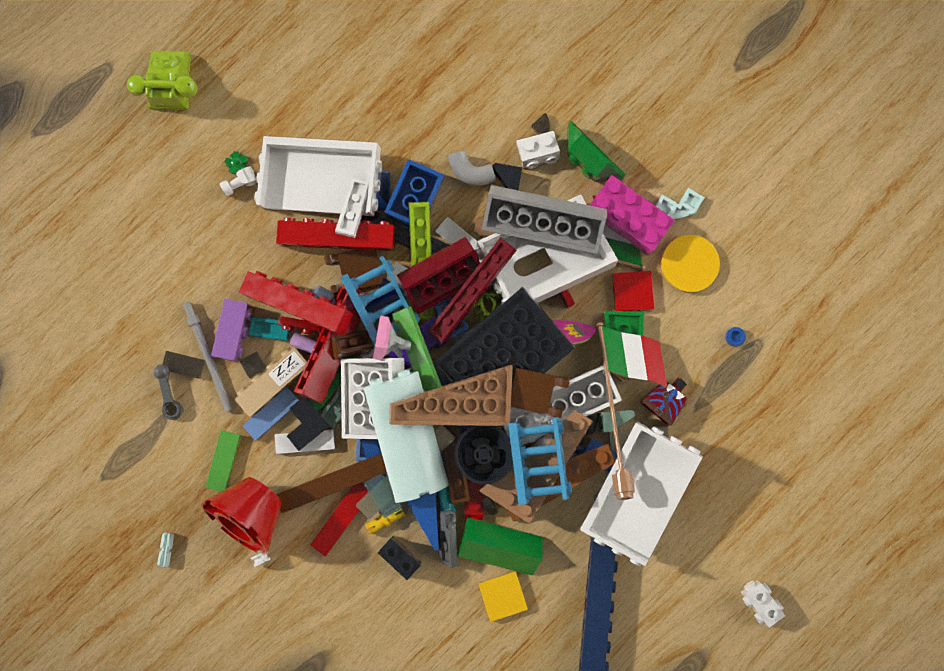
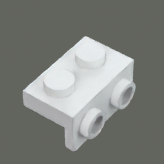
(538, 150)

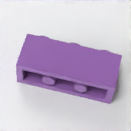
(232, 330)

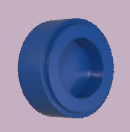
(735, 336)

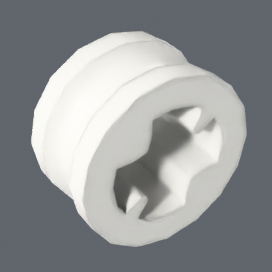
(260, 558)

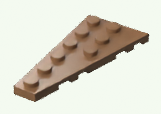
(472, 401)
(505, 491)

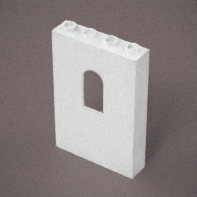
(567, 270)

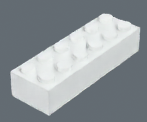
(584, 394)

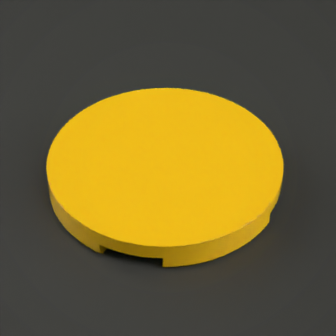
(690, 263)

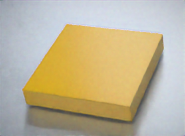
(502, 596)

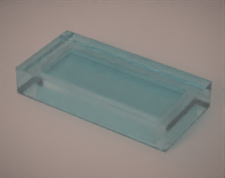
(382, 495)

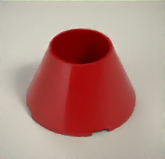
(246, 513)

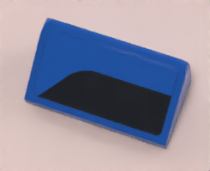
(384, 193)

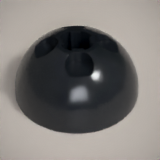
(492, 446)

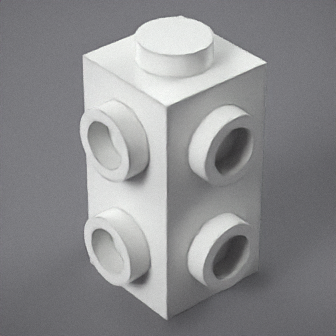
(766, 608)

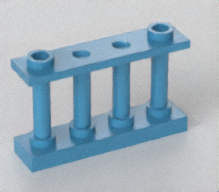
(361, 301)
(523, 473)

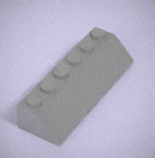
(544, 219)

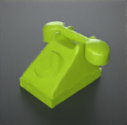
(165, 81)

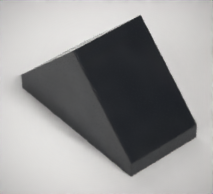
(508, 175)

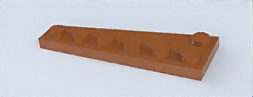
(582, 468)

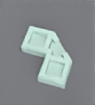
(687, 206)

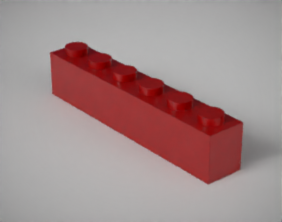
(323, 235)
(296, 303)
(321, 364)

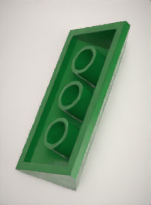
(501, 546)

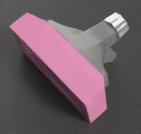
(388, 341)

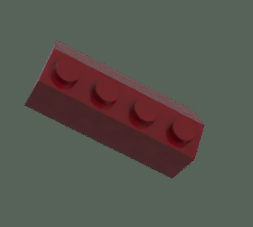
(439, 275)

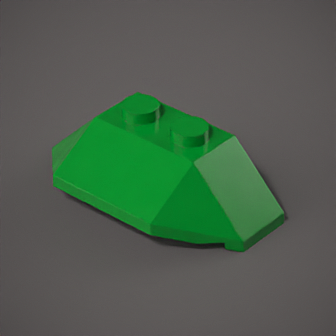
(589, 156)

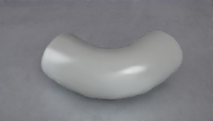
(468, 173)

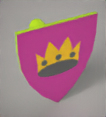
(576, 331)

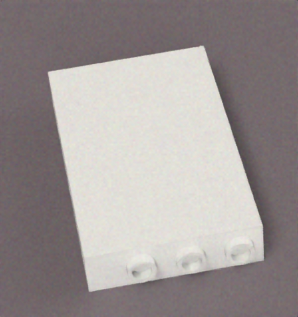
(315, 174)
(660, 478)

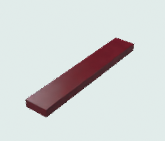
(472, 290)

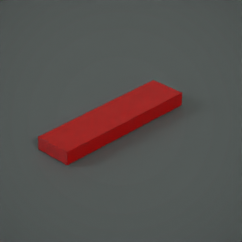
(339, 520)

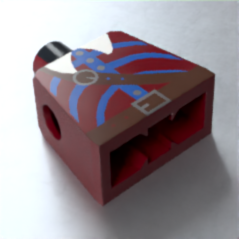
(666, 402)

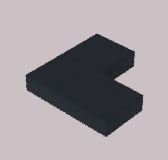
(311, 423)

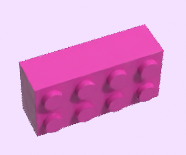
(632, 215)

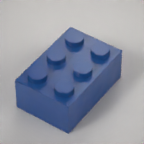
(414, 185)

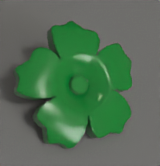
(236, 163)

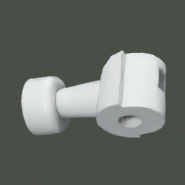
(244, 177)

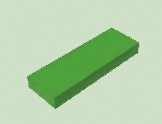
(223, 461)

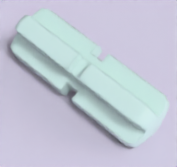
(165, 553)

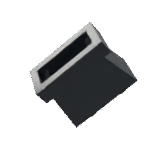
(399, 557)

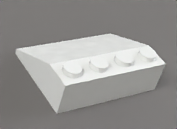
(354, 377)

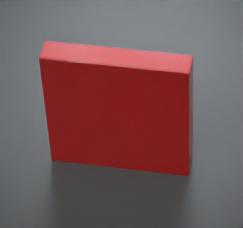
(633, 291)

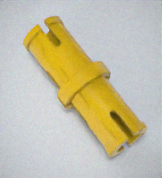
(381, 522)

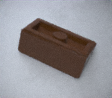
(351, 344)

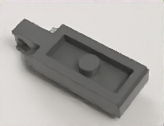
(447, 539)

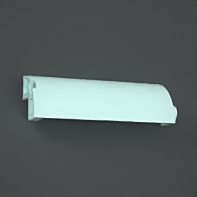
(407, 450)

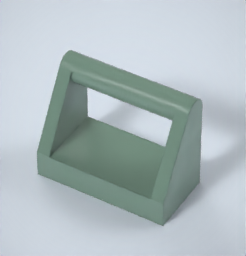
(605, 419)

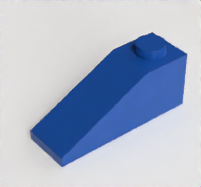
(426, 513)

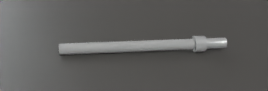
(193, 320)

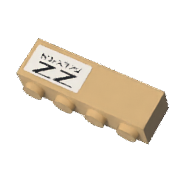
(272, 382)

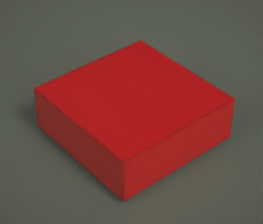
(567, 298)

